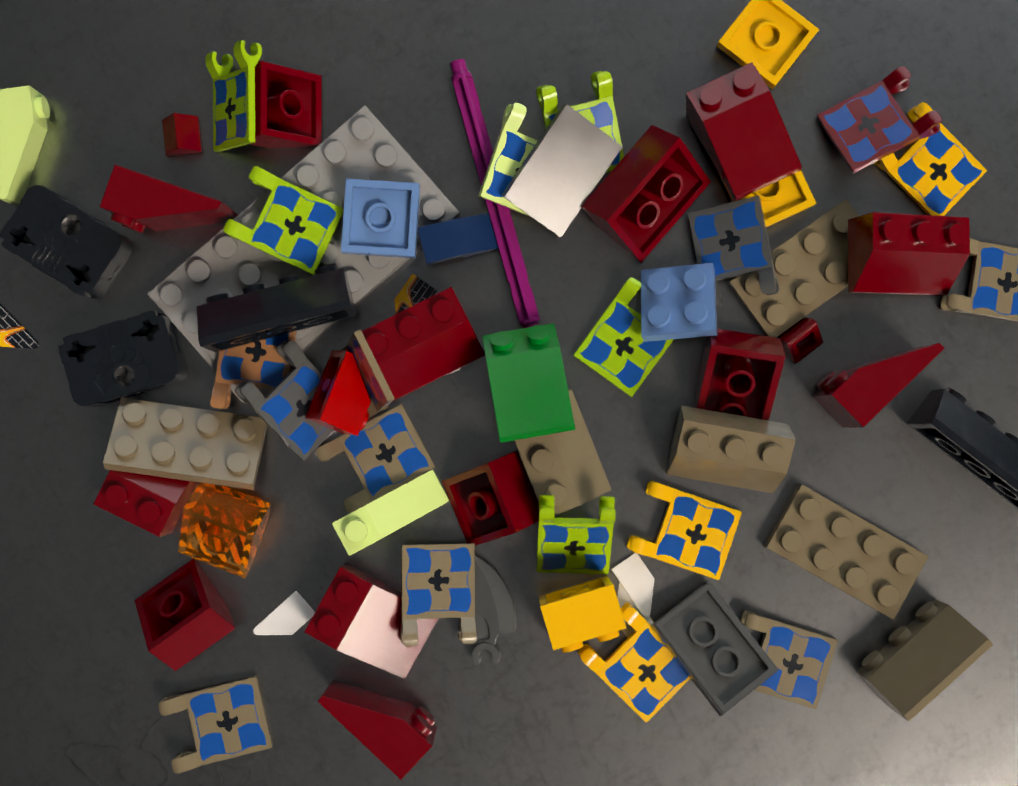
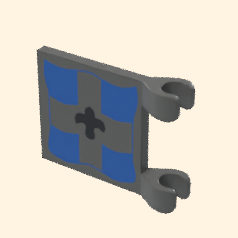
(735, 242)
(289, 402)

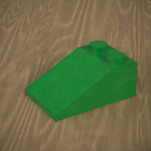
(528, 382)

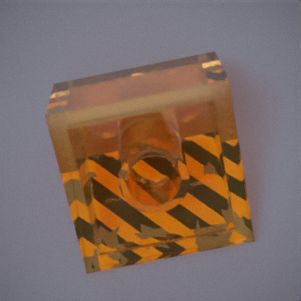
(223, 527)

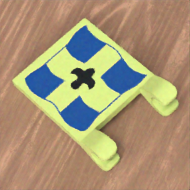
(507, 156)

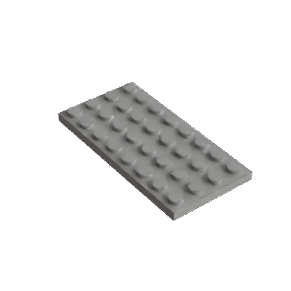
(226, 265)

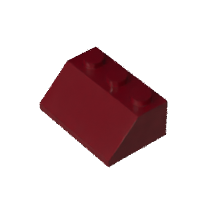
(647, 192)
(906, 253)
(423, 343)

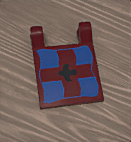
(873, 123)

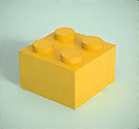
(582, 614)

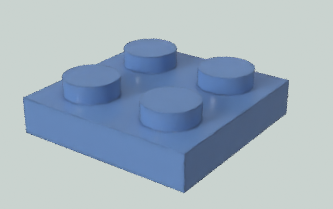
(380, 218)
(678, 302)

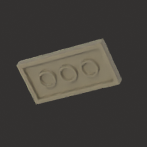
(808, 270)
(185, 443)
(846, 551)

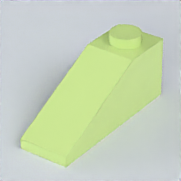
(21, 139)
(390, 512)

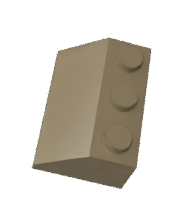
(730, 449)
(565, 464)
(923, 658)

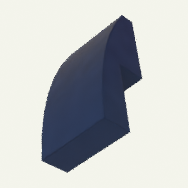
(457, 238)

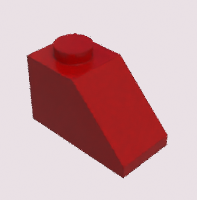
(340, 396)

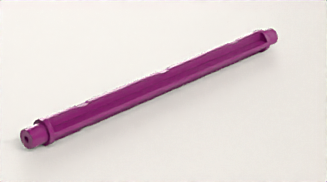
(499, 215)

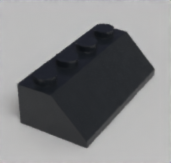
(275, 310)
(970, 440)

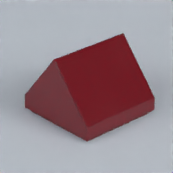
(181, 134)
(801, 339)

